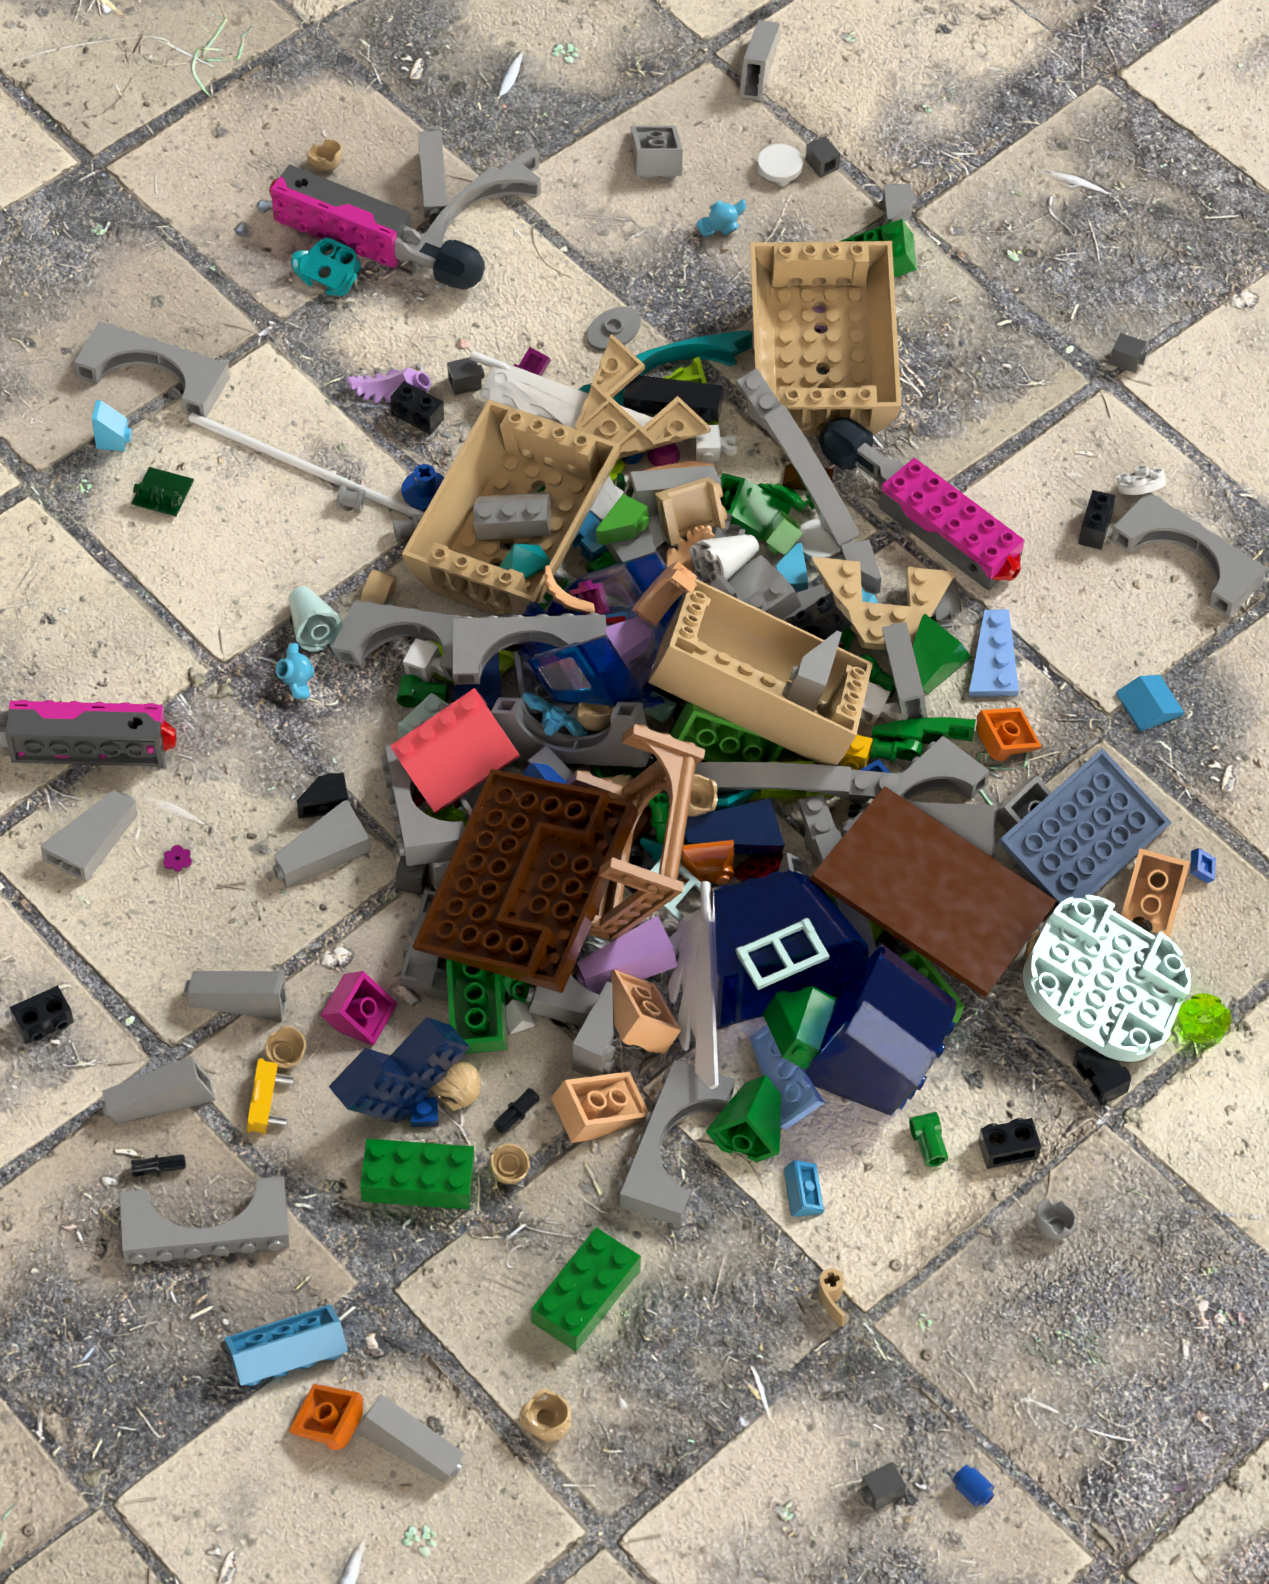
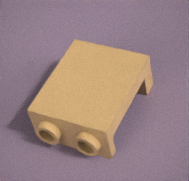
(689, 507)

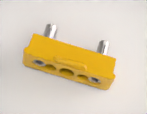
(262, 1096)

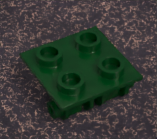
(162, 491)

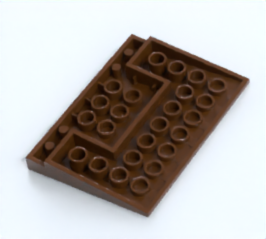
(526, 878)
(934, 891)

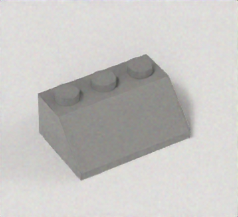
(512, 516)

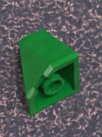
(936, 654)
(799, 1023)
(750, 1121)

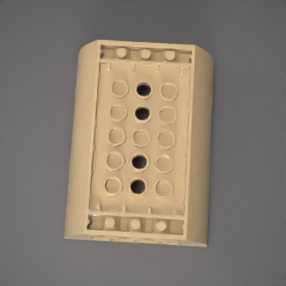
(861, 336)
(507, 456)
(737, 665)

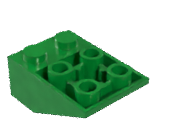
(902, 244)
(750, 505)

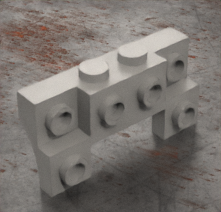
(420, 968)

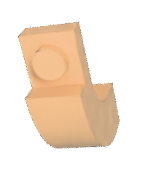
(664, 592)

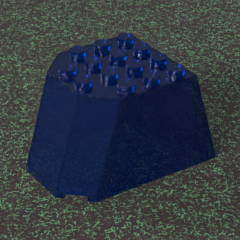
(761, 908)
(883, 1034)

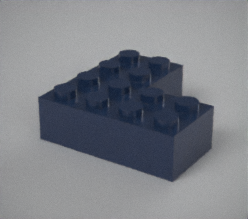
(394, 1083)

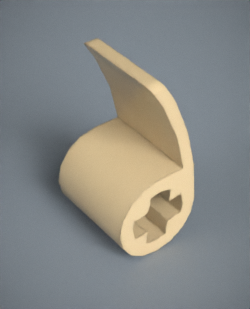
(378, 587)
(829, 1295)

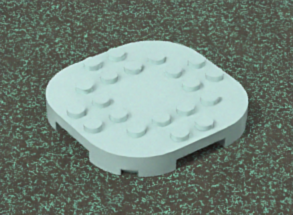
(1106, 979)

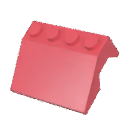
(454, 750)

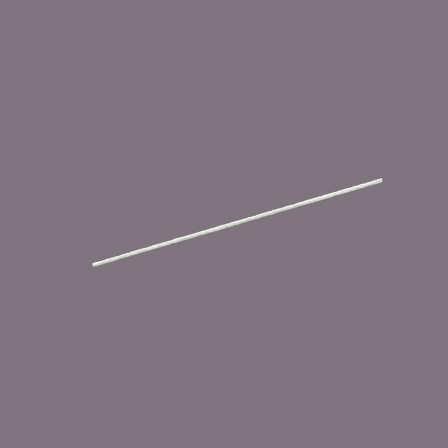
(320, 472)

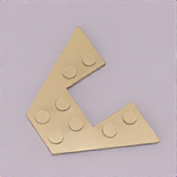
(608, 420)
(924, 593)

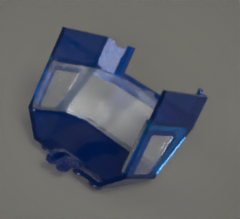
(593, 668)

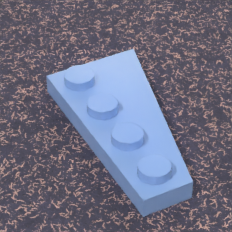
(995, 659)
(796, 1089)

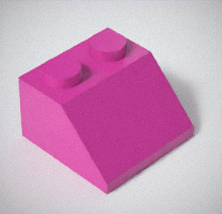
(359, 1007)

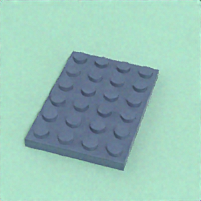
(1084, 830)

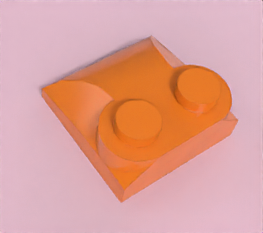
(1006, 732)
(709, 861)
(329, 1416)

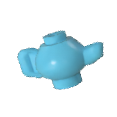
(721, 218)
(295, 672)

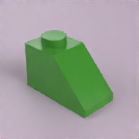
(623, 521)
(782, 533)

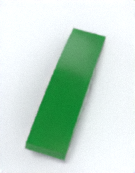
(925, 729)

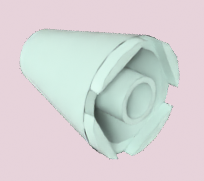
(313, 619)

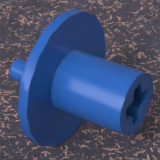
(421, 486)

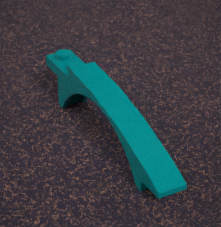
(714, 347)

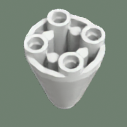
(722, 556)

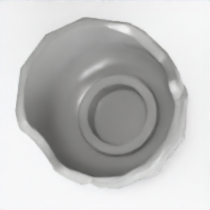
(1055, 1219)

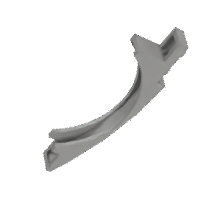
(511, 179)
(779, 423)
(838, 781)
(821, 839)

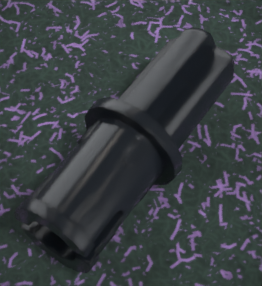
(516, 1110)
(157, 1165)

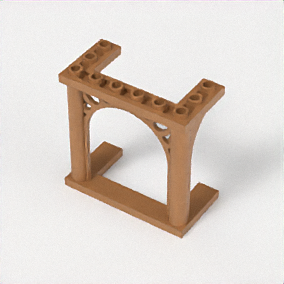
(675, 775)

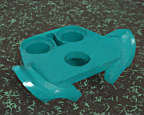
(342, 276)

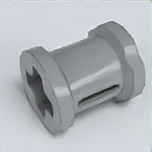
(350, 498)
(405, 528)

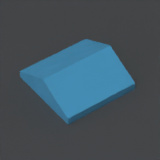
(1149, 701)

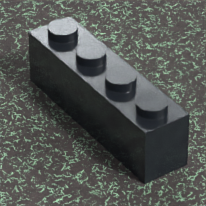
(653, 394)

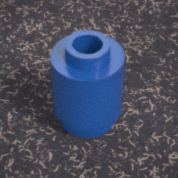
(973, 1486)

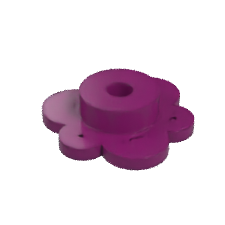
(177, 858)

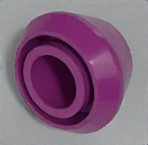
(664, 455)

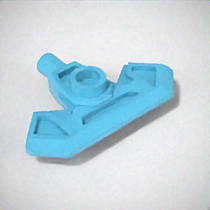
(553, 716)

